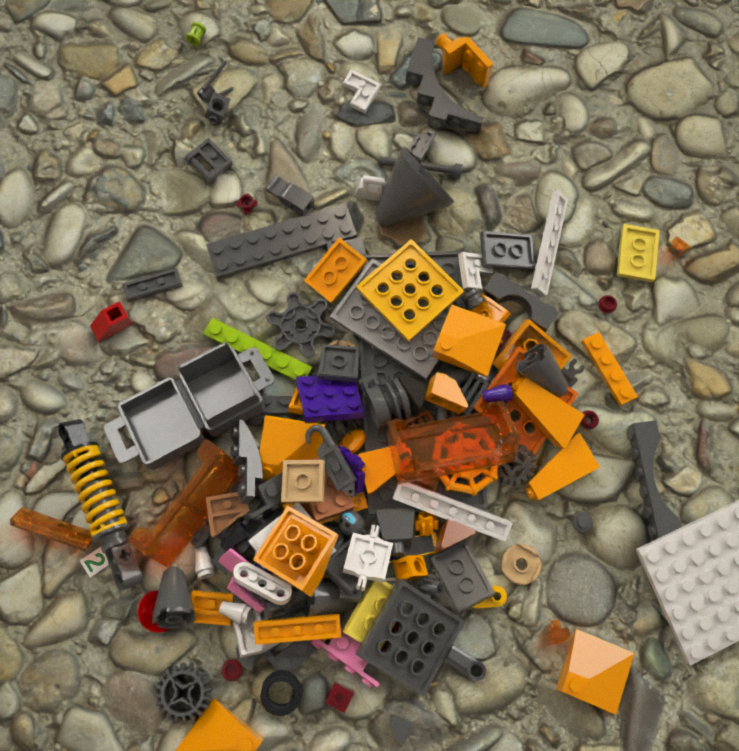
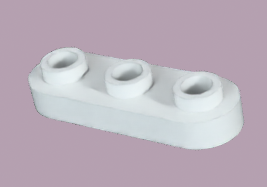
(255, 577)

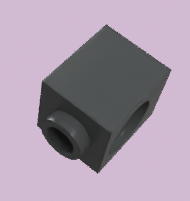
(220, 102)

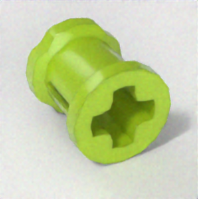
(196, 33)

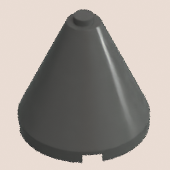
(410, 192)

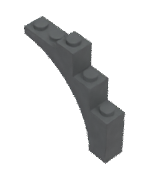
(431, 94)

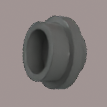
(582, 522)

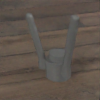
(207, 90)

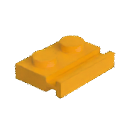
(207, 607)

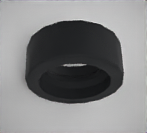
(280, 709)

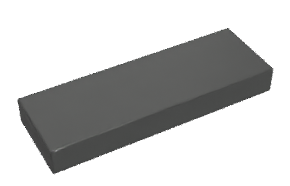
(152, 285)

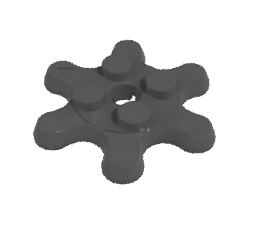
(299, 312)

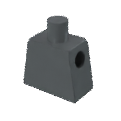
(396, 527)

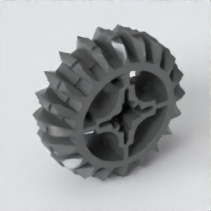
(179, 684)

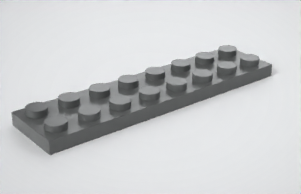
(280, 241)

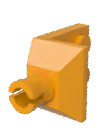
(468, 55)

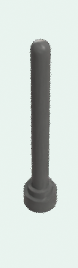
(454, 170)

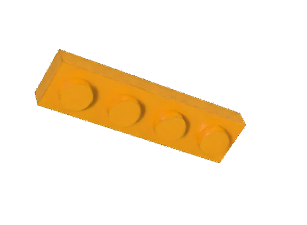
(609, 369)
(297, 629)

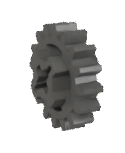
(514, 471)

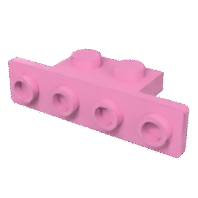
(230, 560)
(345, 649)

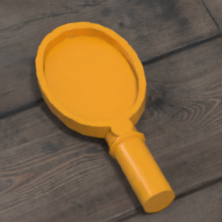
(353, 440)

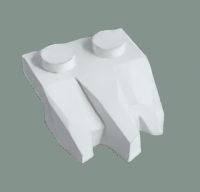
(246, 638)

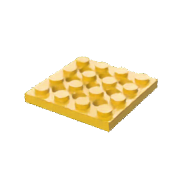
(409, 302)

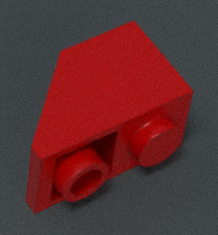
(110, 321)

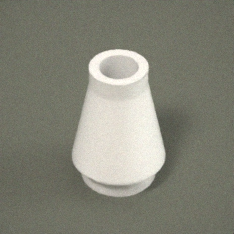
(203, 564)
(236, 611)

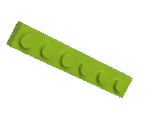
(241, 342)

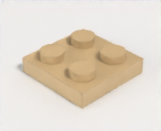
(303, 481)

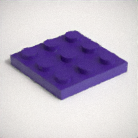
(328, 399)

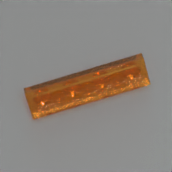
(52, 528)

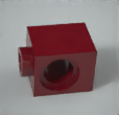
(339, 696)

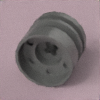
(388, 403)

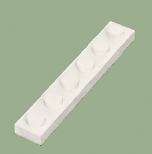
(549, 244)
(453, 510)

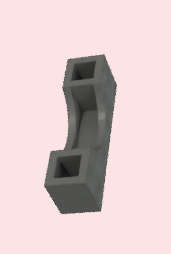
(502, 289)

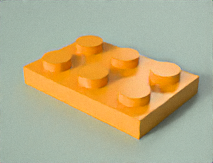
(336, 270)

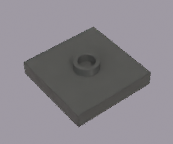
(338, 363)

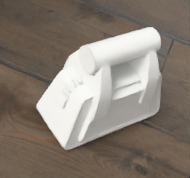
(370, 188)

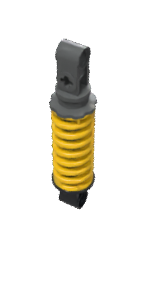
(98, 503)

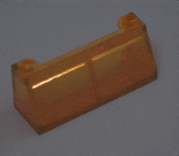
(452, 444)
(189, 508)

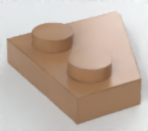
(224, 511)

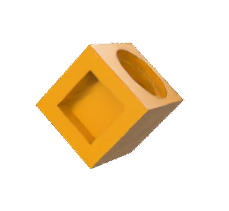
(410, 568)

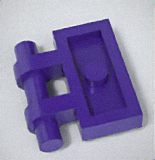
(355, 464)

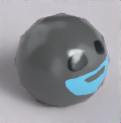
(350, 523)

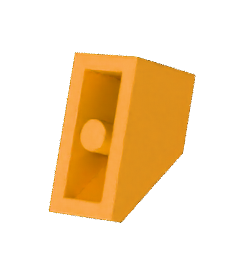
(445, 393)

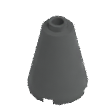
(543, 369)
(326, 600)
(173, 601)

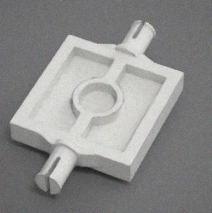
(368, 557)

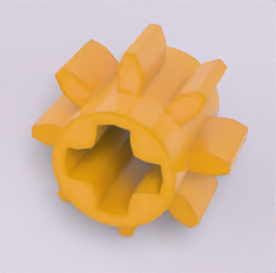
(425, 523)

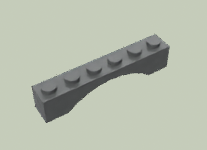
(644, 440)

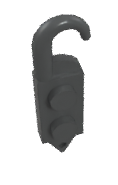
(334, 461)

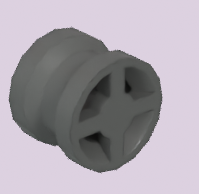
(472, 299)

